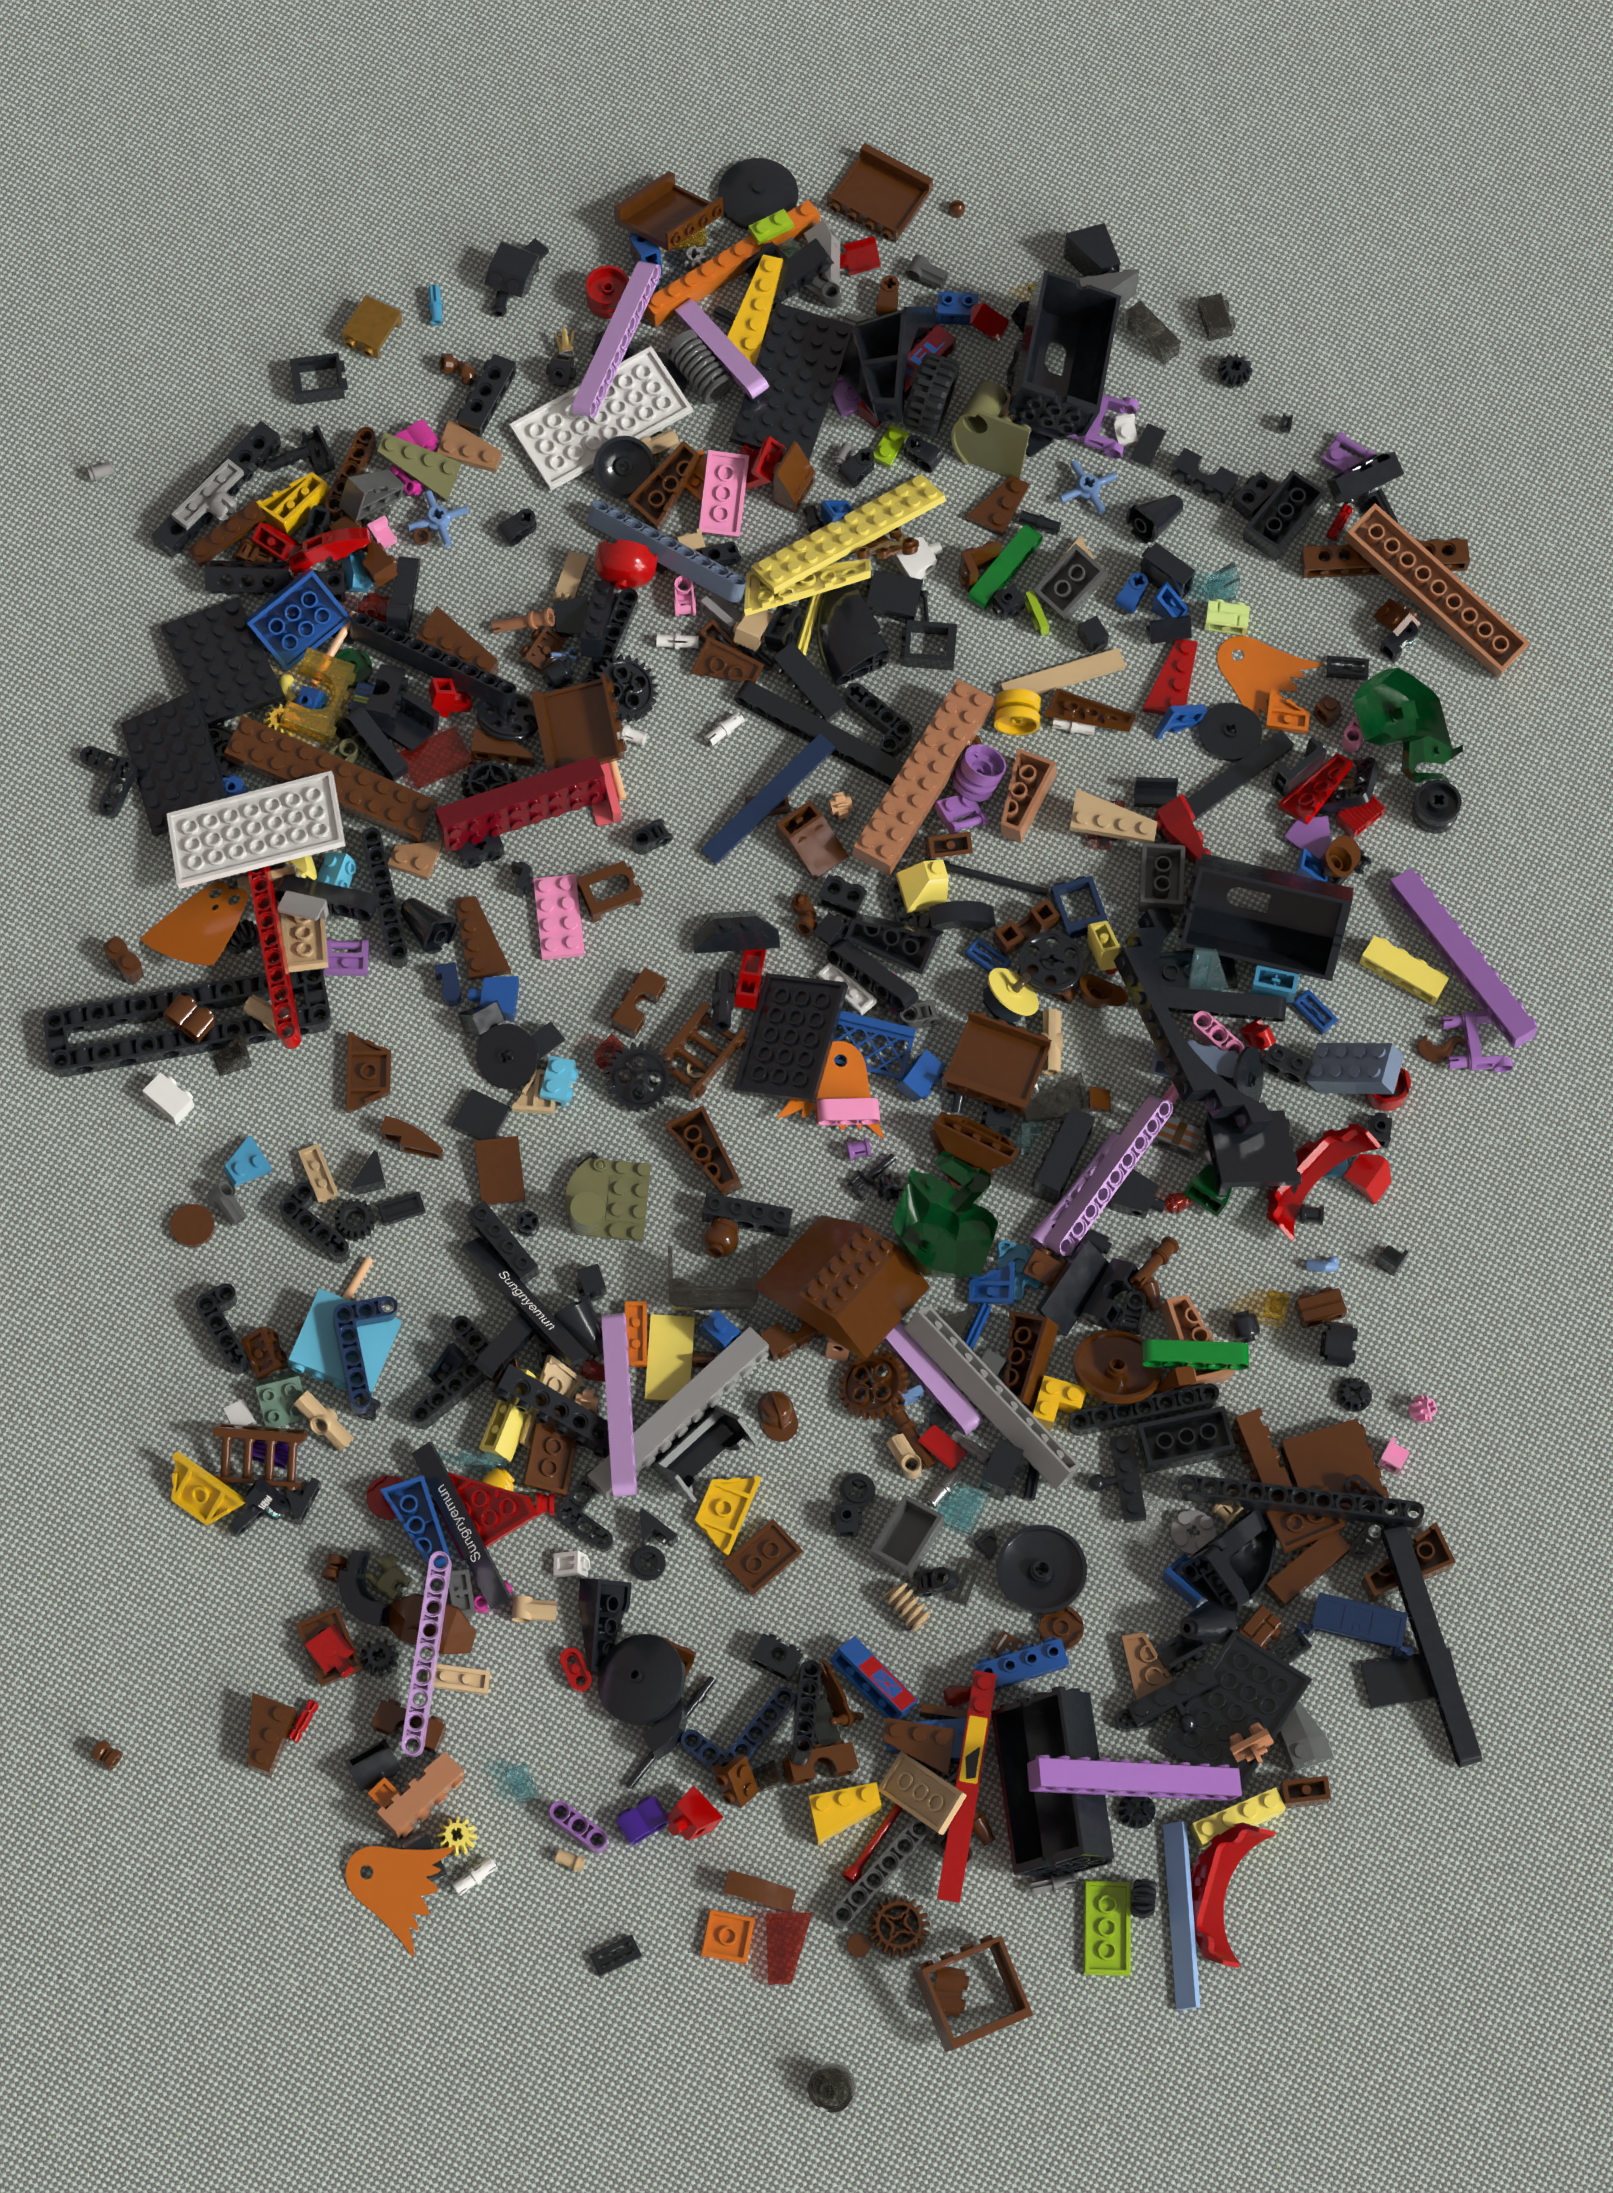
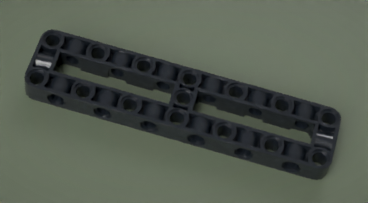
(172, 1042)

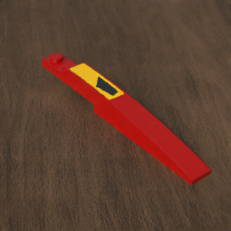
(968, 1782)

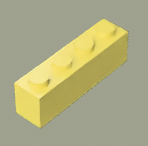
(1404, 970)
(504, 1428)
(1251, 1811)

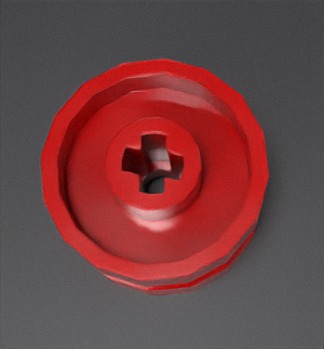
(605, 290)

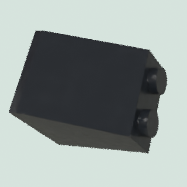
(1091, 251)

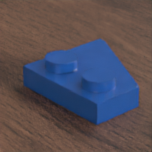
(1179, 718)
(994, 1287)

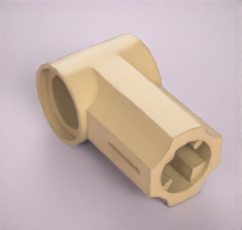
(662, 443)
(261, 1011)
(904, 1455)
(527, 1609)

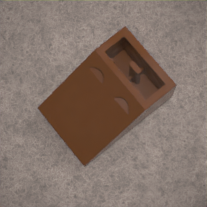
(792, 479)
(811, 840)

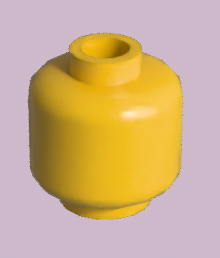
(499, 1478)

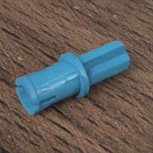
(435, 305)

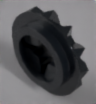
(1354, 1404)
(859, 1480)
(646, 1553)
(1138, 1821)

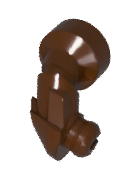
(449, 364)
(806, 922)

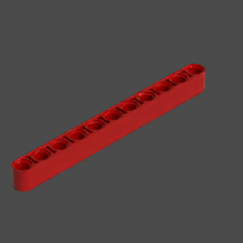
(272, 953)

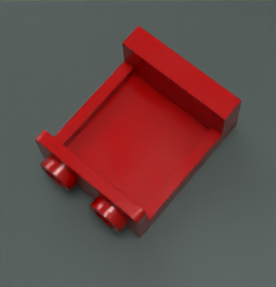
(762, 462)

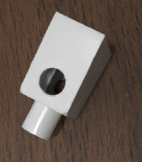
(920, 563)

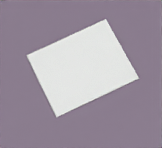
(239, 1413)

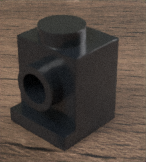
(1383, 1136)

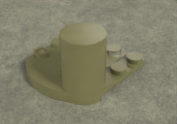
(985, 438)
(608, 1199)

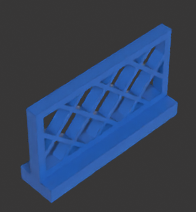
(878, 1028)

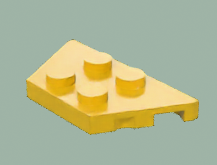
(201, 1492)
(725, 1510)

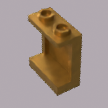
(370, 326)

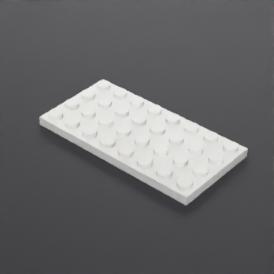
(636, 405)
(255, 829)

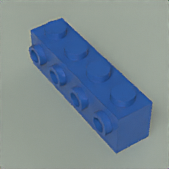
(1025, 1664)

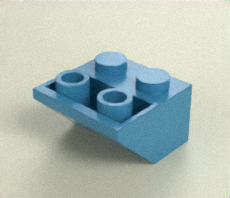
(1274, 982)

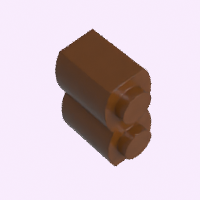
(123, 960)
(189, 1018)
(949, 1988)

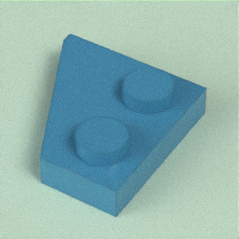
(246, 1164)

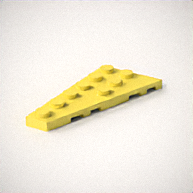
(835, 575)

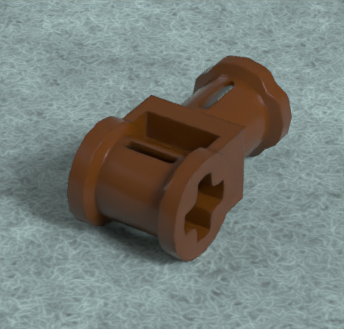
(252, 552)

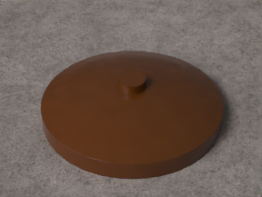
(1112, 1368)

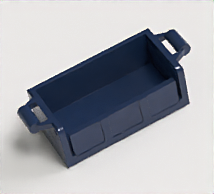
(1358, 1622)

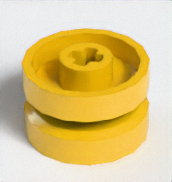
(1017, 712)

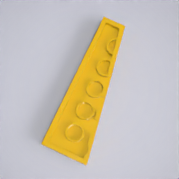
(753, 316)

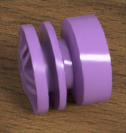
(979, 772)

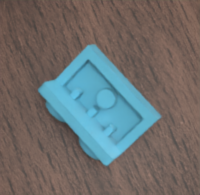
(337, 869)
(558, 1080)

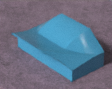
(355, 573)

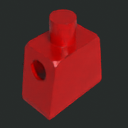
(693, 1816)

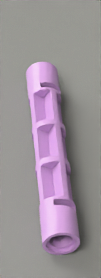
(1043, 1229)

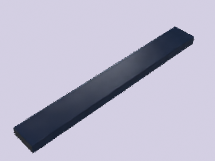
(768, 799)

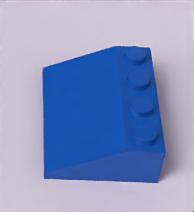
(298, 618)

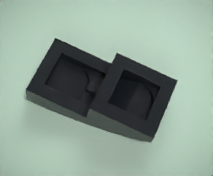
(1148, 445)

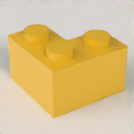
(1056, 1396)

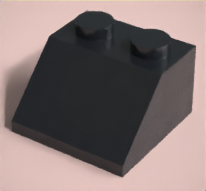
(512, 269)

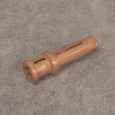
(532, 620)

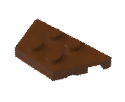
(366, 1072)

